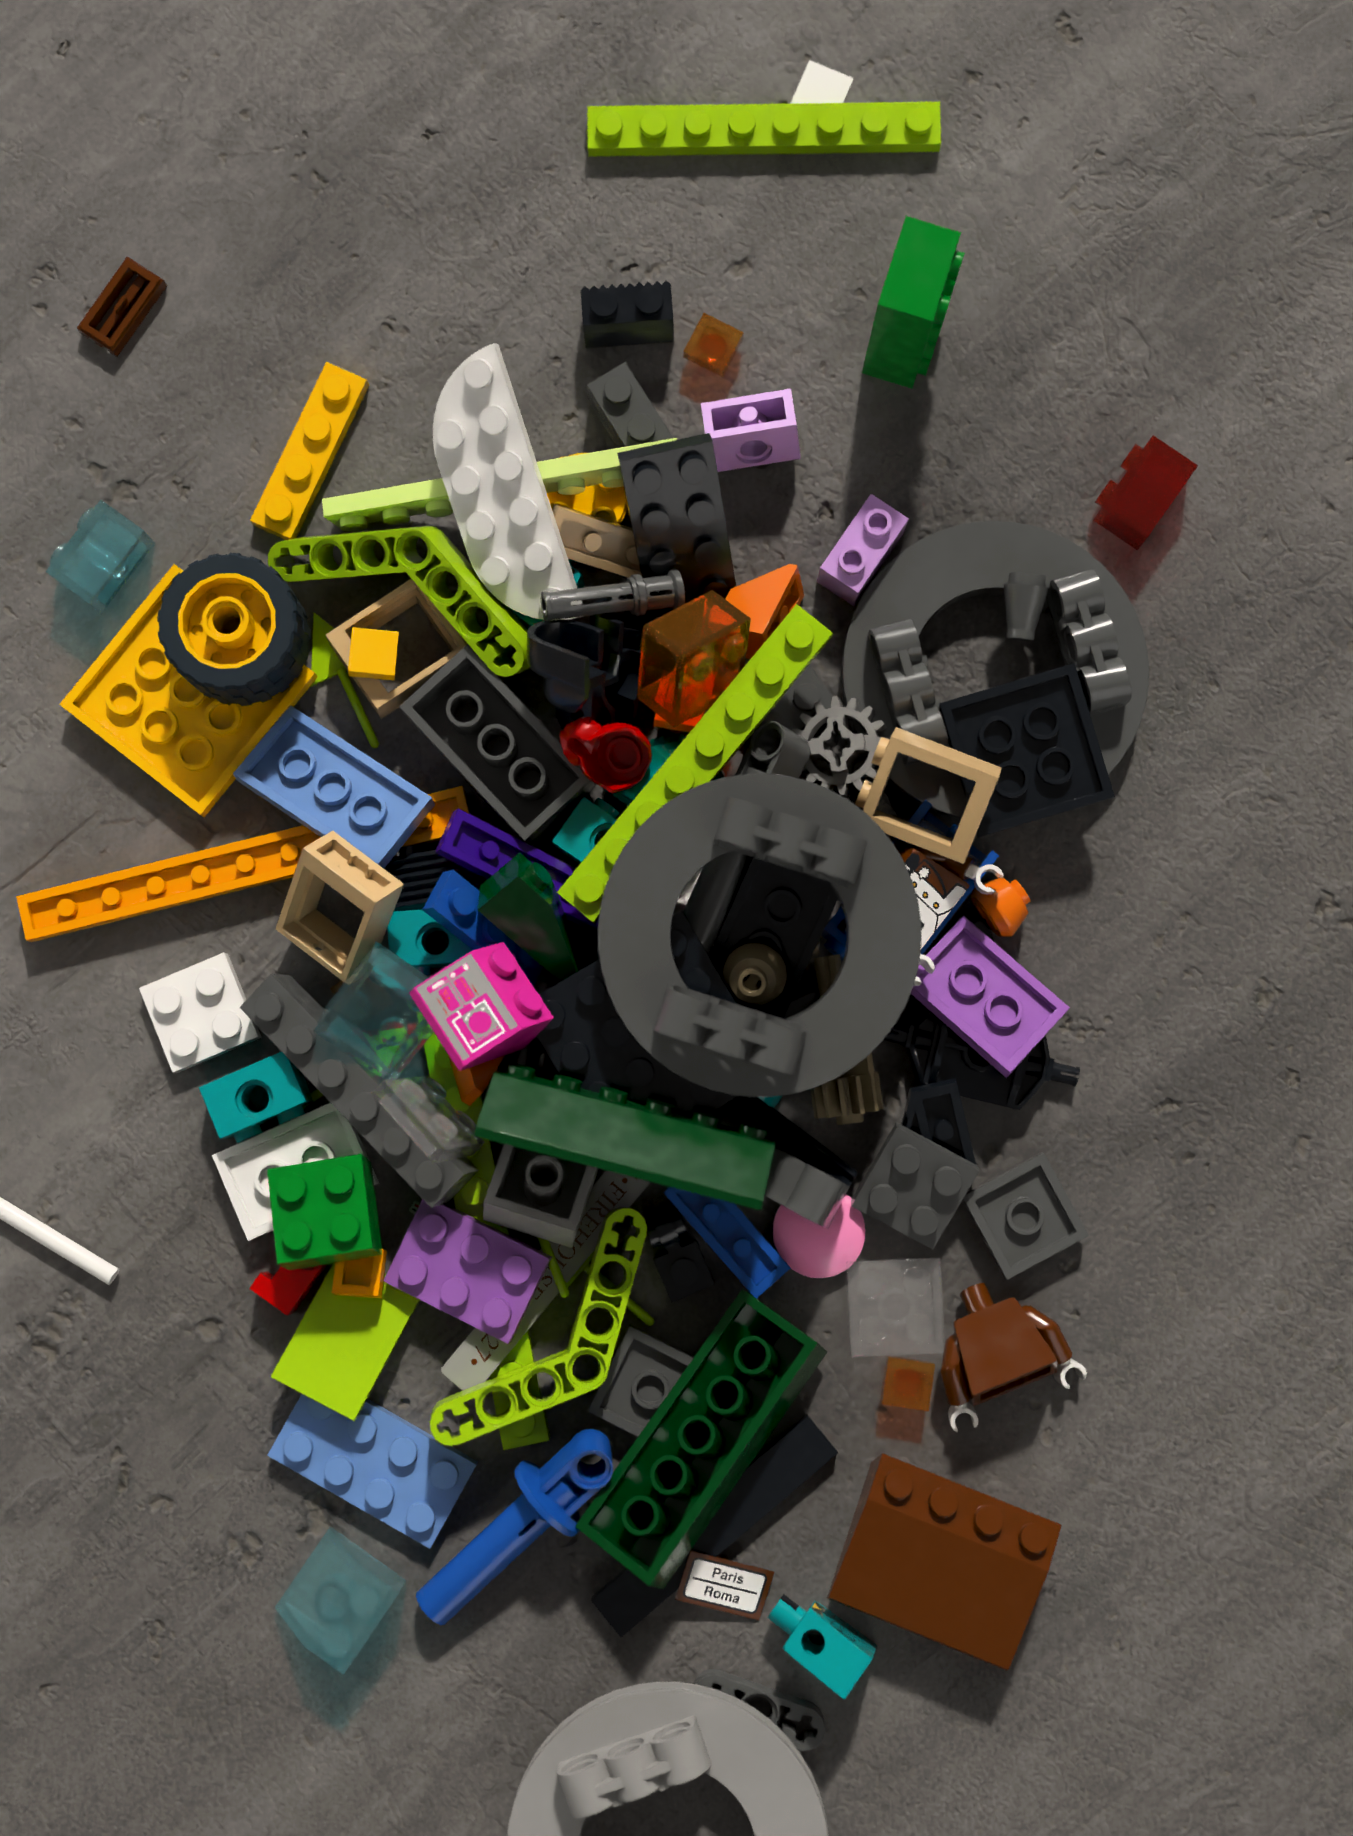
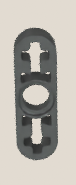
(795, 1706)

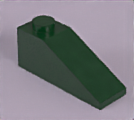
(528, 910)

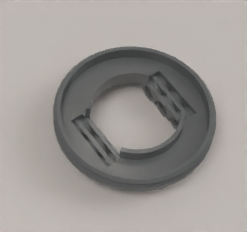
(974, 559)
(795, 828)

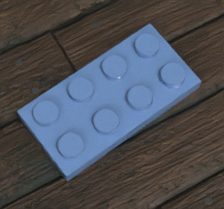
(333, 787)
(376, 1465)

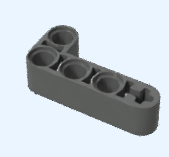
(803, 1188)

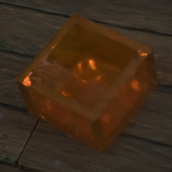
(691, 657)

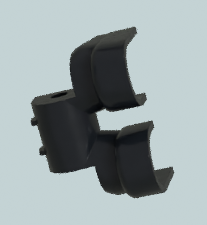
(571, 660)

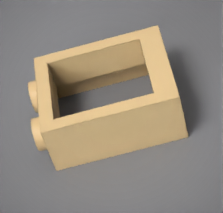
(375, 617)
(946, 758)
(354, 877)

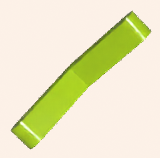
(429, 576)
(559, 1364)

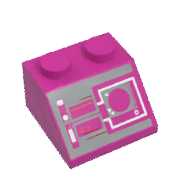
(482, 1006)

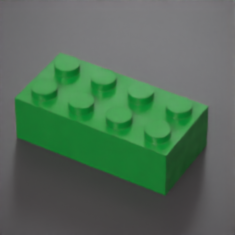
(913, 302)

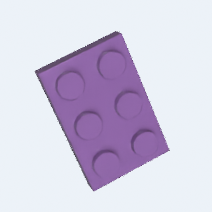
(987, 997)
(468, 1270)

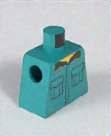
(835, 1662)

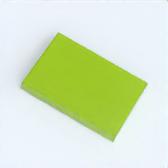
(344, 1346)

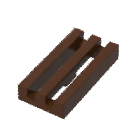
(136, 314)

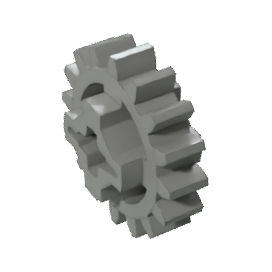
(860, 744)

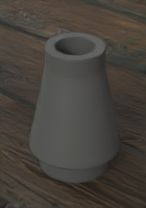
(1023, 604)

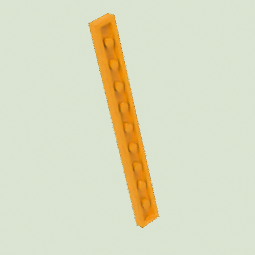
(193, 876)

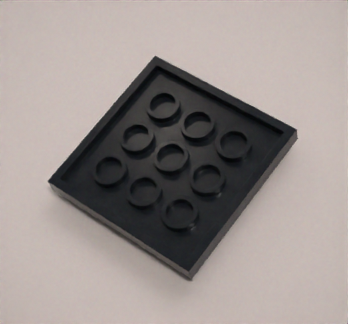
(597, 1048)

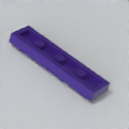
(488, 849)

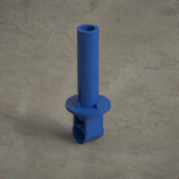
(548, 1499)

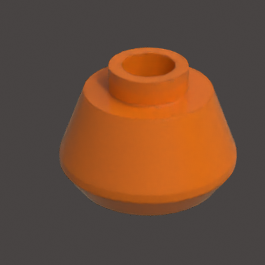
(1004, 908)

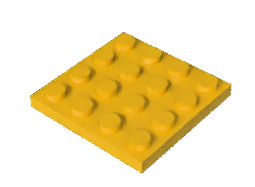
(164, 721)

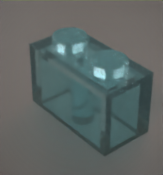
(99, 556)

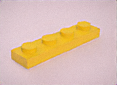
(310, 452)

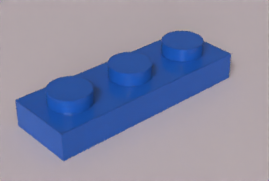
(455, 907)
(732, 1239)

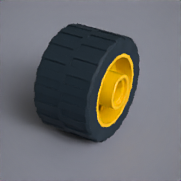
(234, 629)

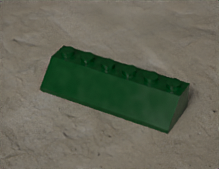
(627, 1136)
(701, 1440)

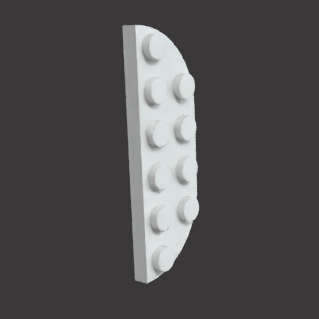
(498, 486)

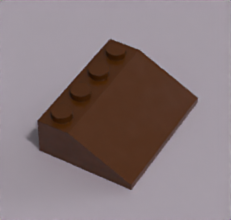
(944, 1561)

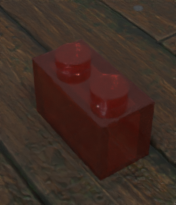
(1145, 491)

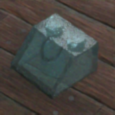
(338, 1599)

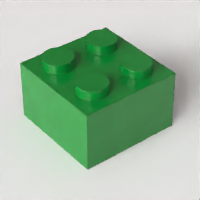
(324, 1212)

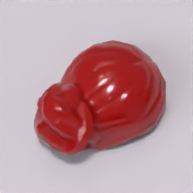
(608, 754)

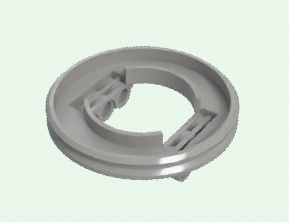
(659, 1739)

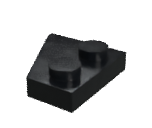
(938, 1115)

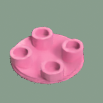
(815, 1249)

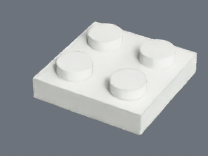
(199, 1012)

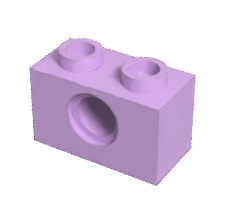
(752, 429)
(862, 549)

